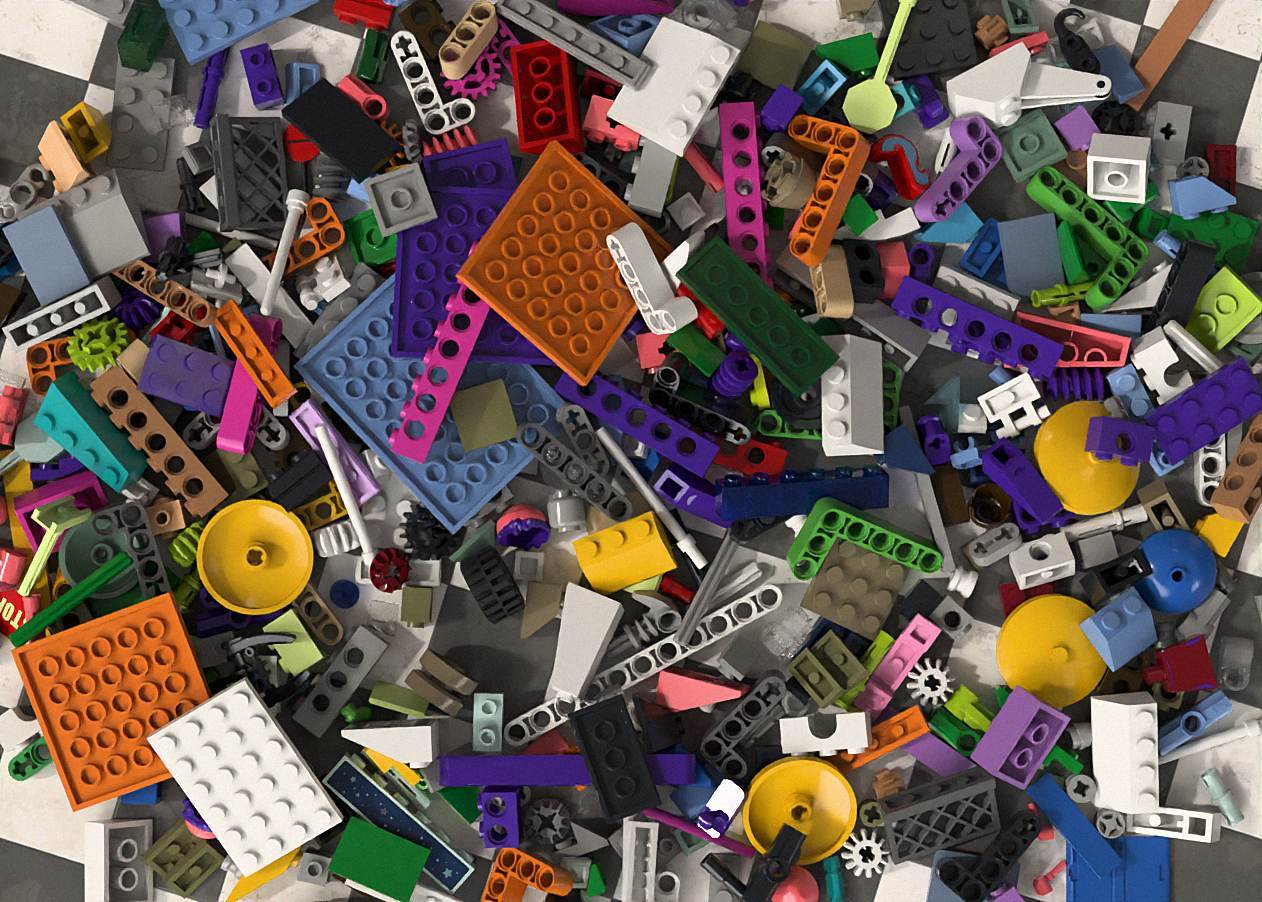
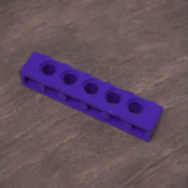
(912, 290)
(696, 462)

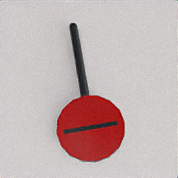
(300, 150)

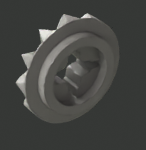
(412, 141)
(546, 807)

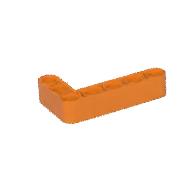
(829, 182)
(519, 868)

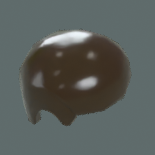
(989, 506)

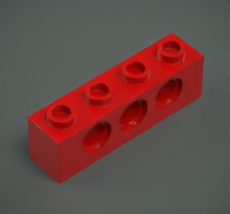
(772, 455)

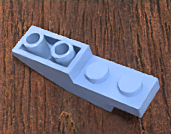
(1127, 385)

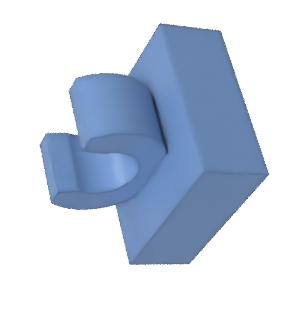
(967, 458)

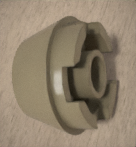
(789, 182)

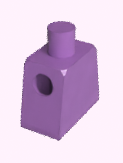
(160, 228)

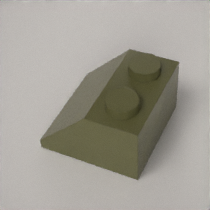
(237, 474)

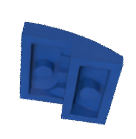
(985, 256)

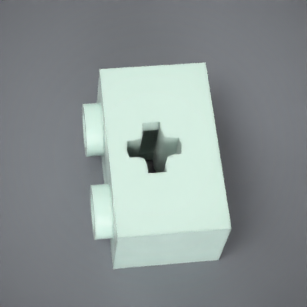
(488, 721)

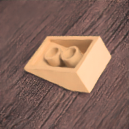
(63, 158)

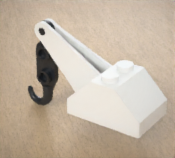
(1011, 82)

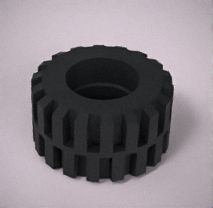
(492, 585)

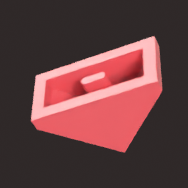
(893, 266)

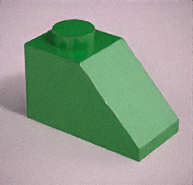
(852, 55)

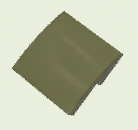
(774, 56)
(483, 415)
(828, 669)
(183, 858)

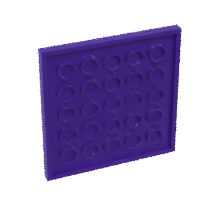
(426, 277)

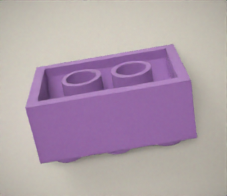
(1020, 738)

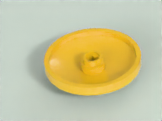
(1073, 475)
(255, 557)
(1048, 651)
(806, 796)

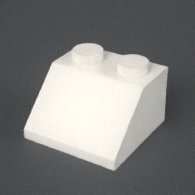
(1118, 168)

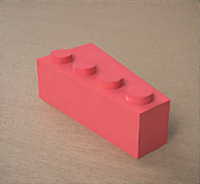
(1082, 344)

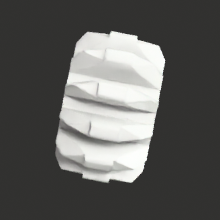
(335, 538)
(926, 691)
(874, 847)

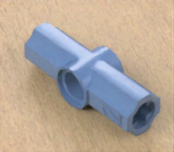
(1205, 712)

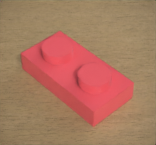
(1033, 43)

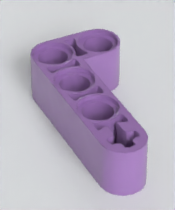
(978, 156)

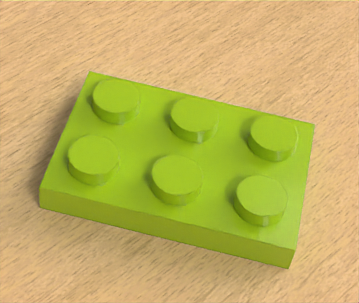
(1223, 310)

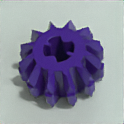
(137, 309)

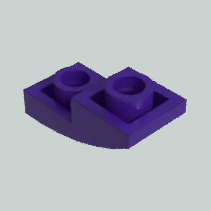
(49, 472)

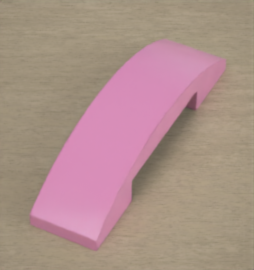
(896, 665)

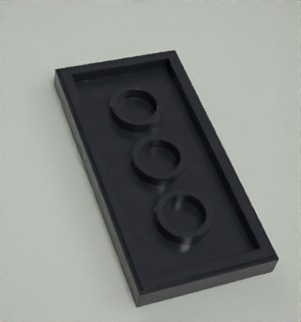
(341, 130)
(614, 759)

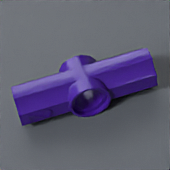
(222, 621)

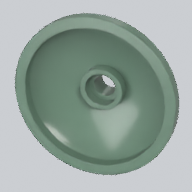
(79, 560)

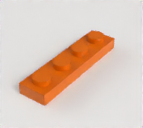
(253, 354)
(885, 738)

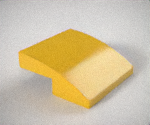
(385, 763)

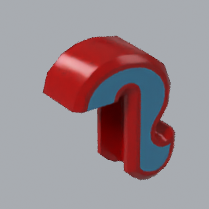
(903, 164)

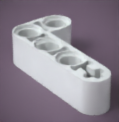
(425, 84)
(647, 282)
(1203, 479)

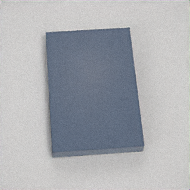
(1031, 254)
(47, 255)
(941, 893)

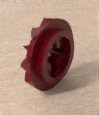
(380, 568)

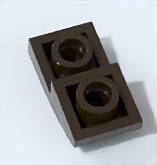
(949, 495)

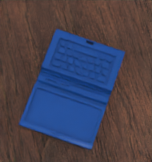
(1139, 878)

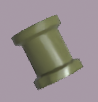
(867, 804)

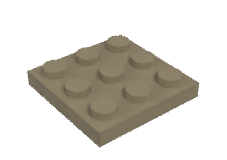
(855, 588)

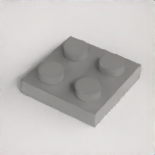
(400, 199)

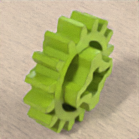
(96, 343)

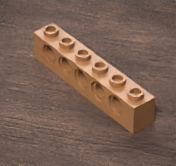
(116, 381)
(1241, 486)

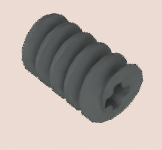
(330, 180)

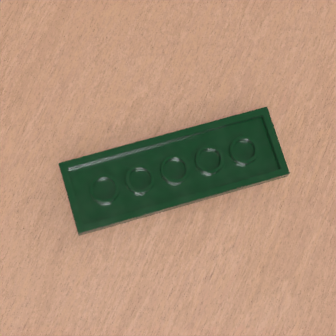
(757, 316)

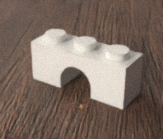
(1154, 355)
(17, 730)
(801, 737)

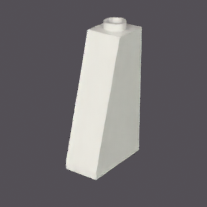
(583, 639)

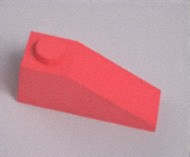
(688, 689)

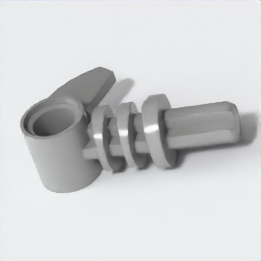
(652, 622)

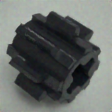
(739, 88)

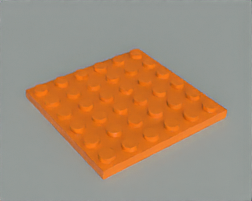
(551, 264)
(107, 690)

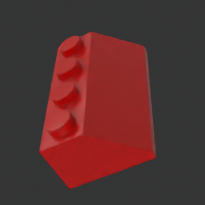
(546, 98)

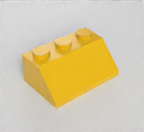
(625, 554)

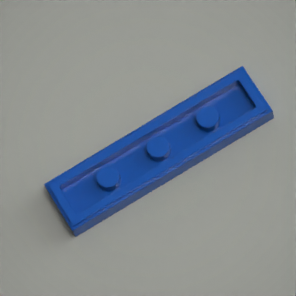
(1073, 826)

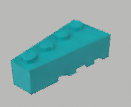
(89, 433)

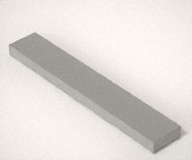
(576, 40)
(928, 499)

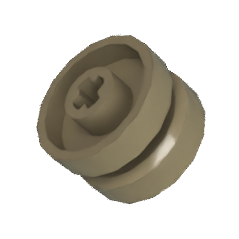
(443, 679)

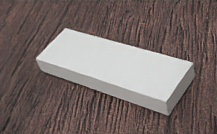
(423, 573)

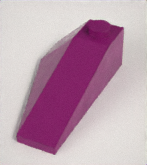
(615, 7)

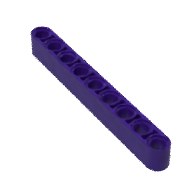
(551, 770)

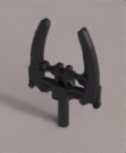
(249, 646)

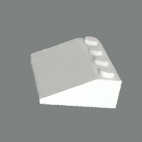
(679, 88)
(402, 740)

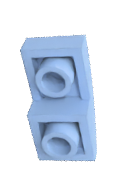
(1117, 323)

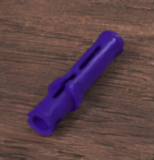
(209, 92)

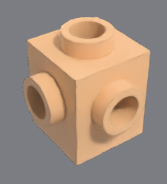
(176, 517)

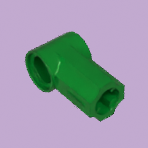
(1125, 210)
(951, 730)

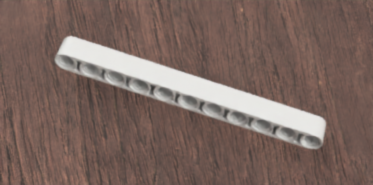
(658, 663)

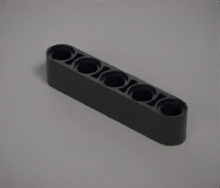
(1183, 285)

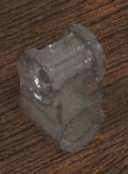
(1235, 659)

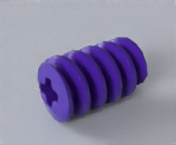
(733, 375)
(1074, 383)

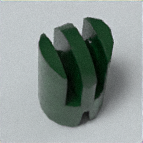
(374, 57)

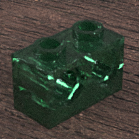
(143, 37)

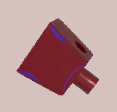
(1183, 666)

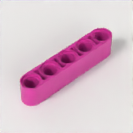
(244, 397)

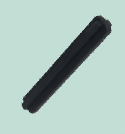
(198, 260)

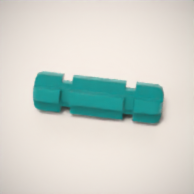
(833, 879)

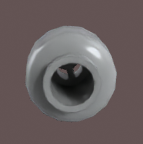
(566, 512)

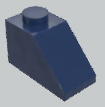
(903, 453)

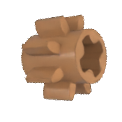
(991, 31)
(887, 783)

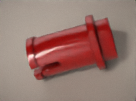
(676, 589)

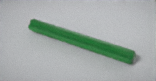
(70, 599)

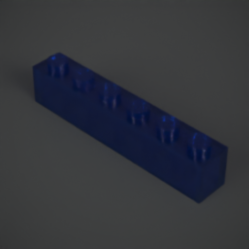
(797, 493)

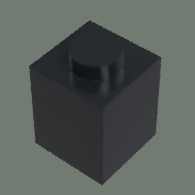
(920, 600)

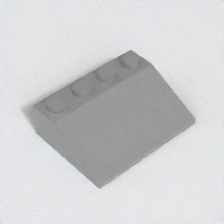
(102, 222)

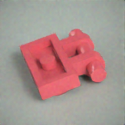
(11, 413)

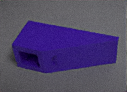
(1020, 480)
(689, 493)

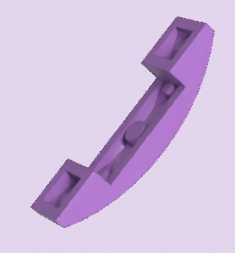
(931, 750)

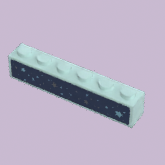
(391, 812)

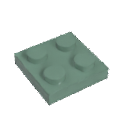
(1030, 145)

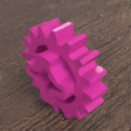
(484, 81)

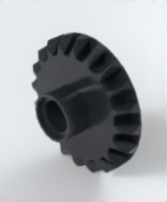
(796, 410)

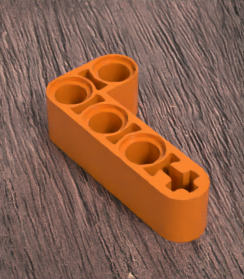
(317, 237)
(55, 361)

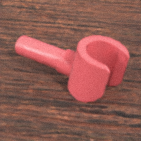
(1047, 831)
(1042, 883)

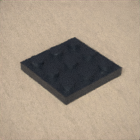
(933, 39)

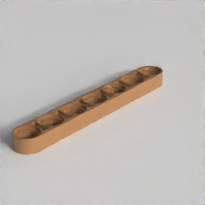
(169, 294)

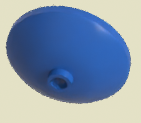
(1171, 552)

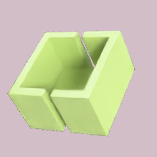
(304, 651)

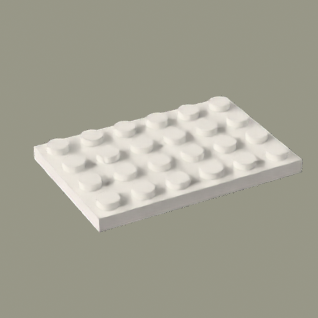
(245, 777)

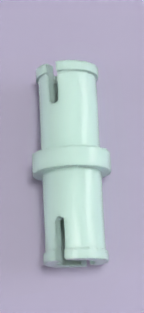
(1221, 797)

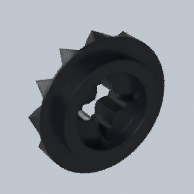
(1113, 108)

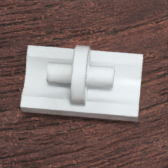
(216, 284)

